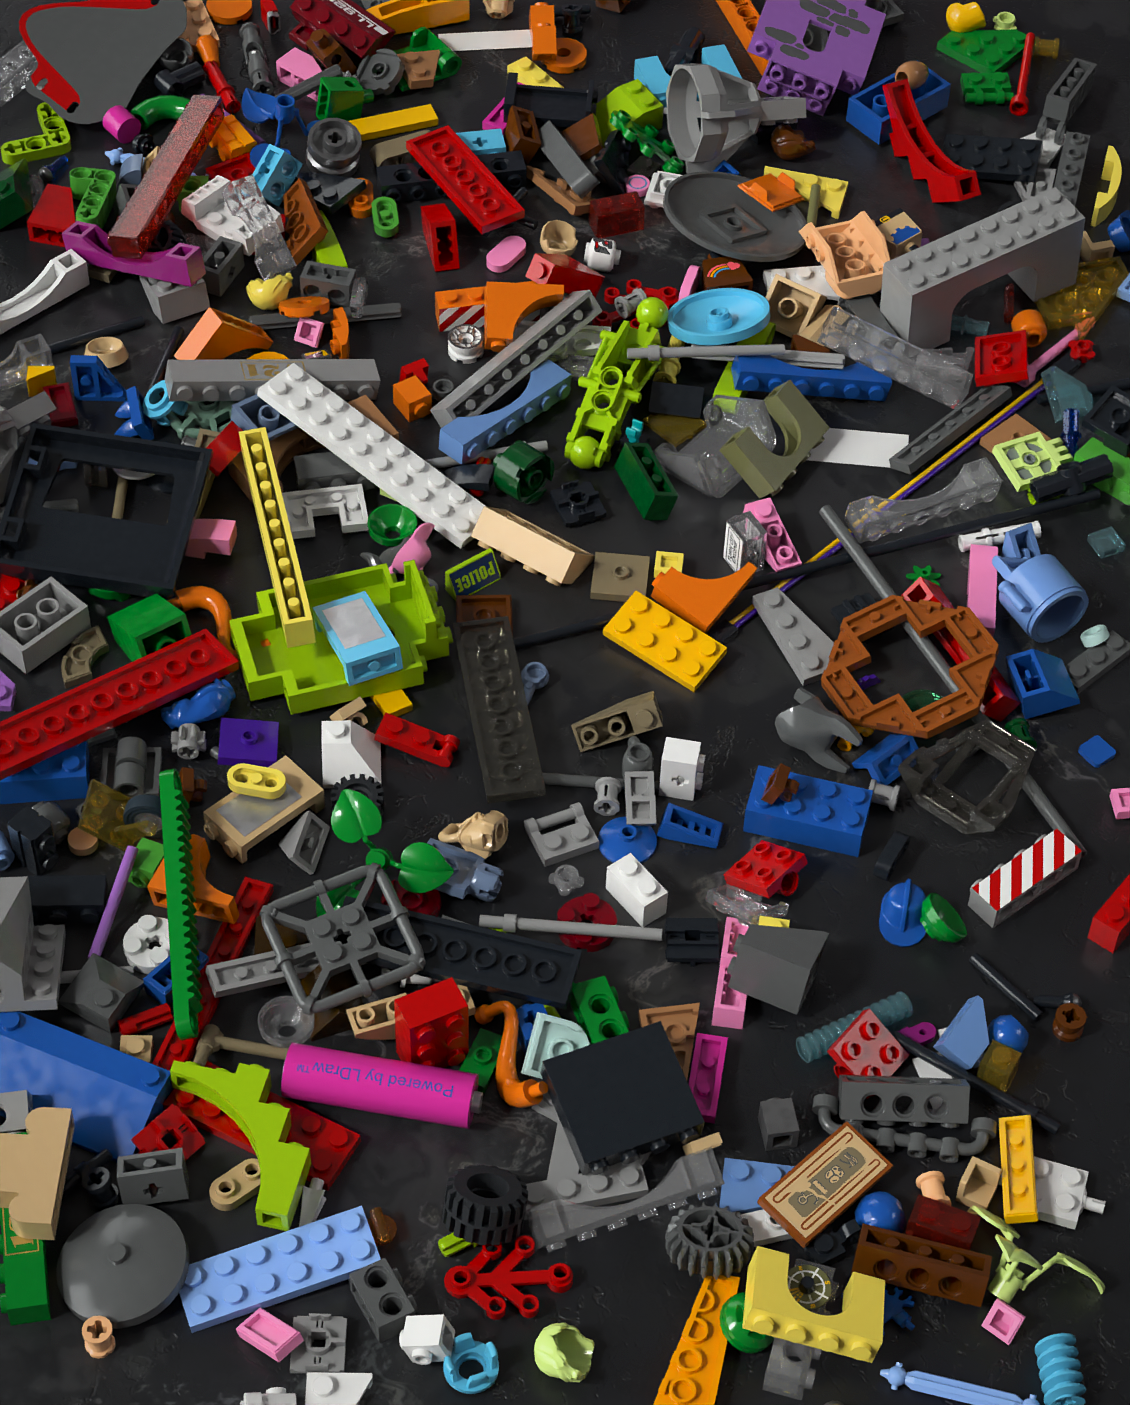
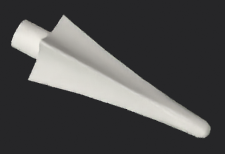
(312, 1201)

